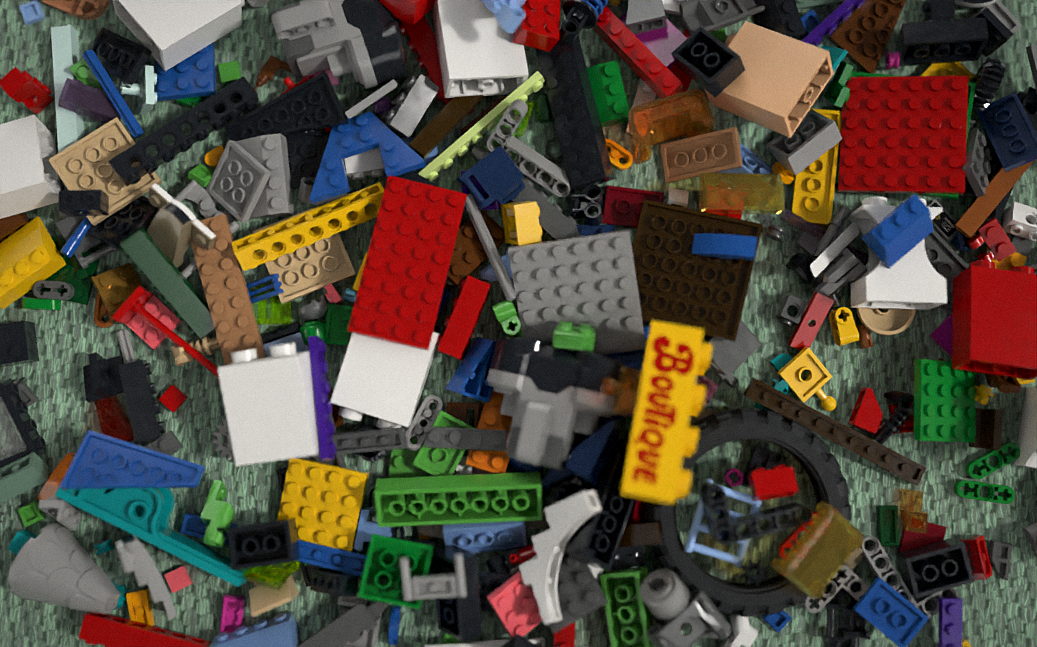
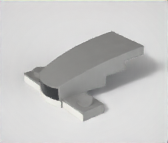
(137, 559)

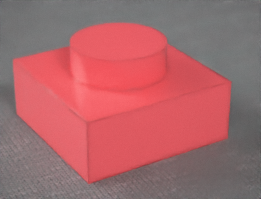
(333, 295)

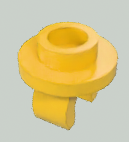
(983, 393)

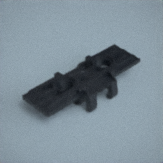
(850, 622)

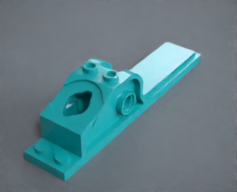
(147, 515)

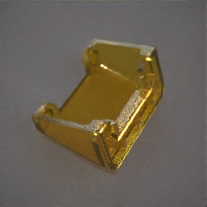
(819, 551)

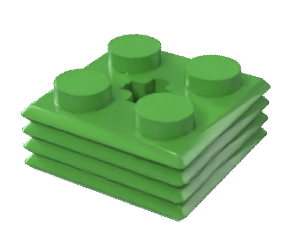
(574, 337)

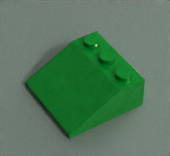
(609, 93)
(383, 571)

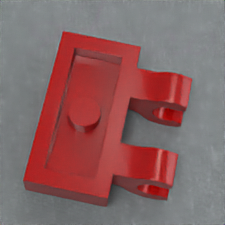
(995, 239)

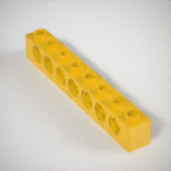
(302, 225)

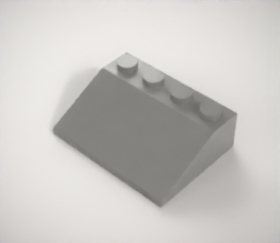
(276, 196)

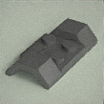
(716, 13)

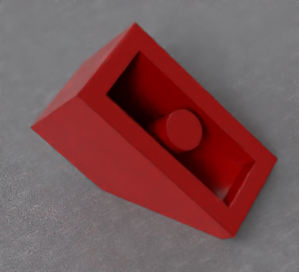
(866, 412)

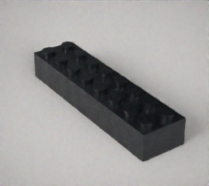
(575, 115)

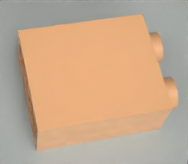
(778, 79)

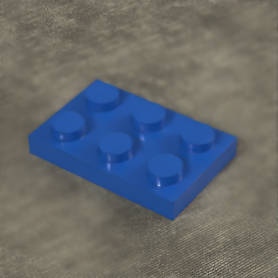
(890, 613)

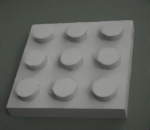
(238, 181)

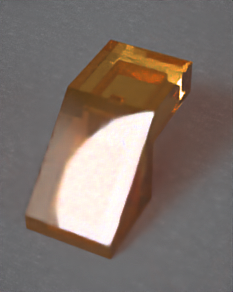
(911, 511)

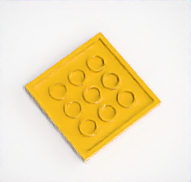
(323, 502)

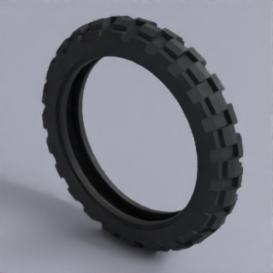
(827, 481)

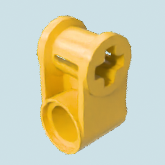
(844, 328)

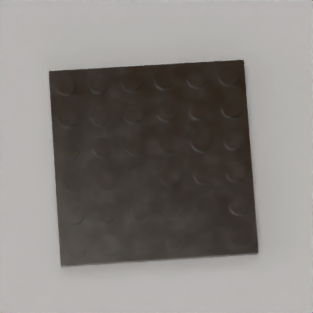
(686, 286)

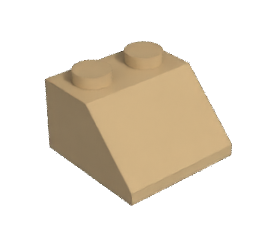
(266, 598)

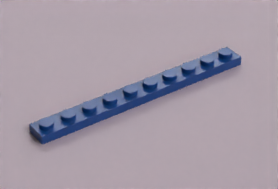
(309, 552)

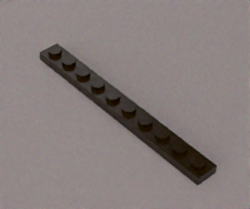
(834, 431)

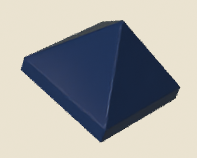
(960, 242)

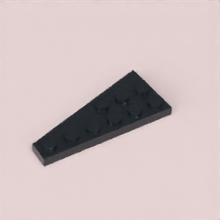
(300, 110)

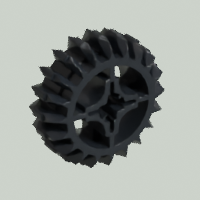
(987, 82)

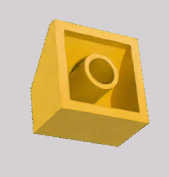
(521, 222)

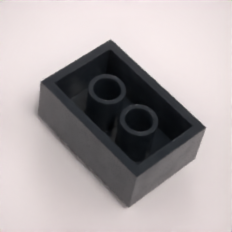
(708, 61)
(263, 544)
(935, 567)

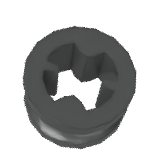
(775, 233)

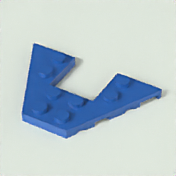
(360, 135)

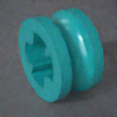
(104, 547)

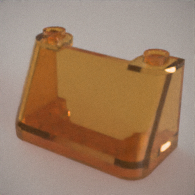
(668, 119)

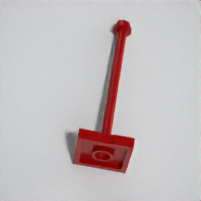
(135, 306)

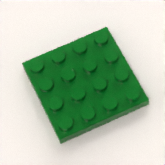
(943, 402)

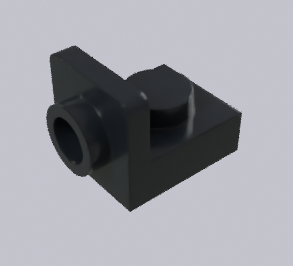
(801, 265)

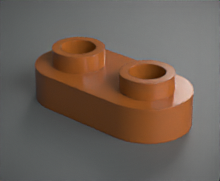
(99, 313)

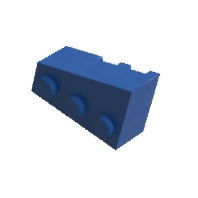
(473, 371)

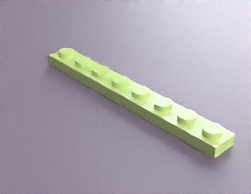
(476, 132)

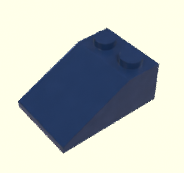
(592, 454)

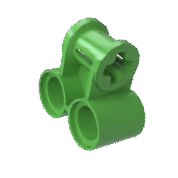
(508, 319)

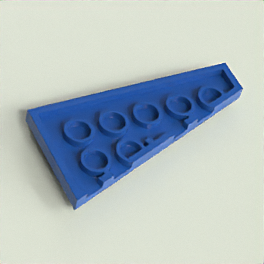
(116, 464)

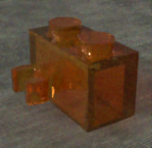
(626, 391)

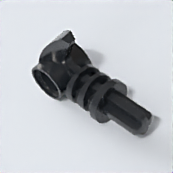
(901, 414)

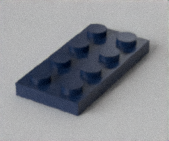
(1010, 132)

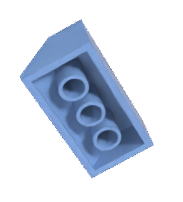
(274, 632)

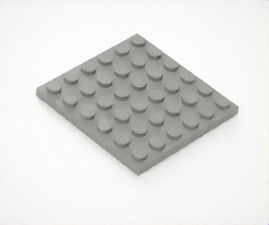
(580, 282)

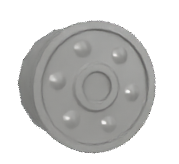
(664, 593)

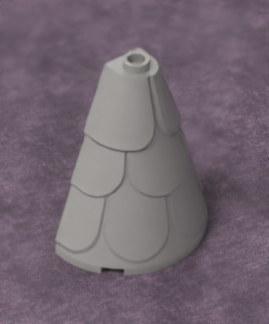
(61, 573)

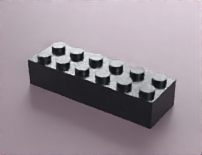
(601, 534)

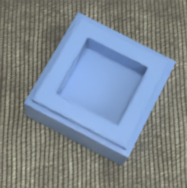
(32, 12)

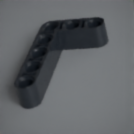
(751, 520)

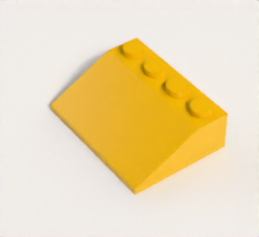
(26, 259)

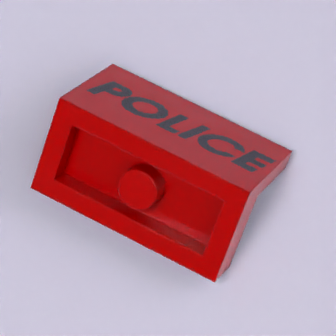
(978, 557)

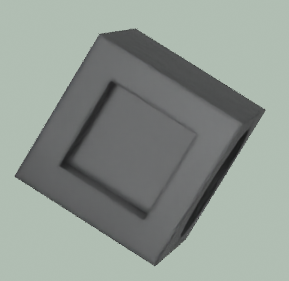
(798, 306)

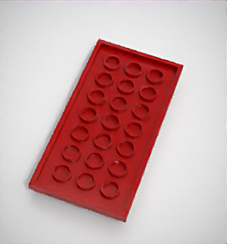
(407, 263)

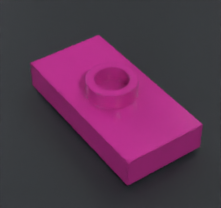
(232, 613)

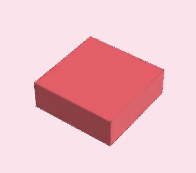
(178, 579)

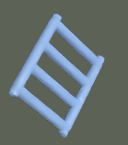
(698, 526)

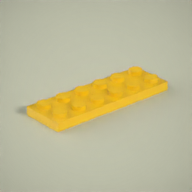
(816, 183)

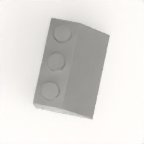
(810, 141)

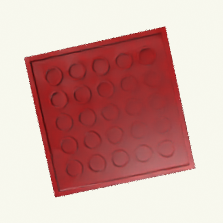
(904, 135)

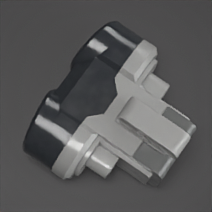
(342, 37)
(550, 396)

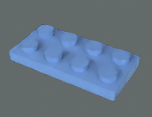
(486, 536)

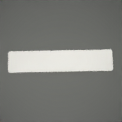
(834, 249)

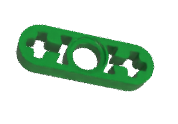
(982, 472)
(991, 491)

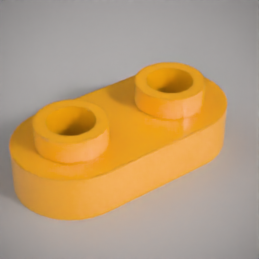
(617, 152)

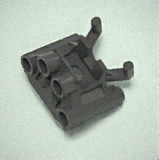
(702, 616)

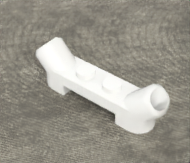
(742, 633)

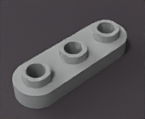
(426, 415)

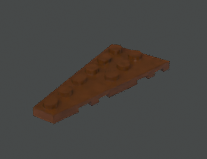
(868, 32)

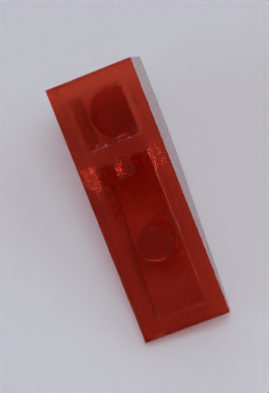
(114, 419)

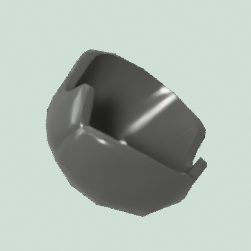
(314, 309)

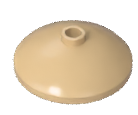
(886, 321)

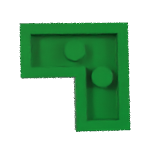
(837, 91)

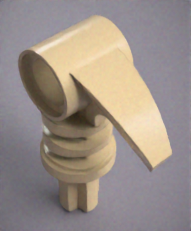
(205, 346)

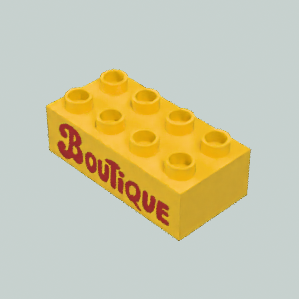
(662, 414)

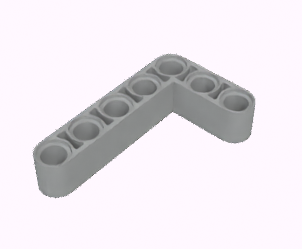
(526, 154)
(887, 568)

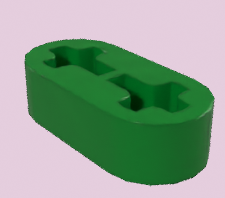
(41, 304)

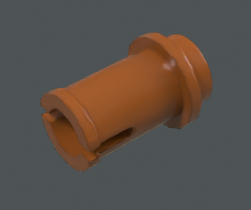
(864, 337)

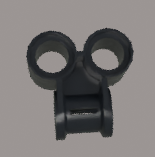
(582, 205)

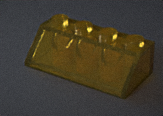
(741, 193)

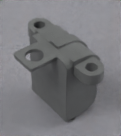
(729, 355)

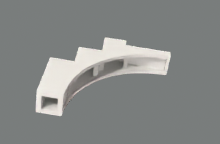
(550, 545)

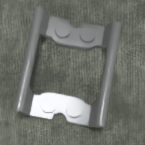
(208, 208)

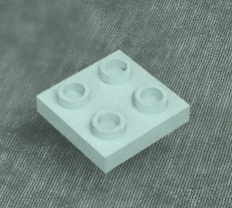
(143, 89)

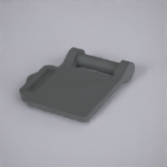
(67, 228)

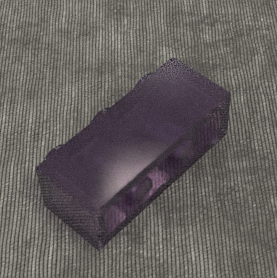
(87, 101)

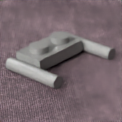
(434, 585)

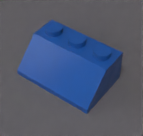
(900, 231)

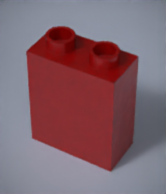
(995, 320)

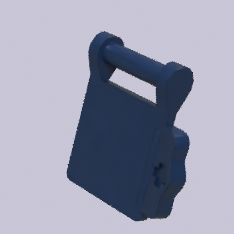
(497, 176)

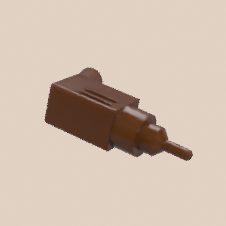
(270, 70)

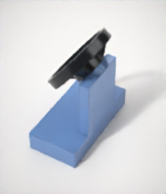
(367, 528)

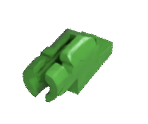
(217, 515)

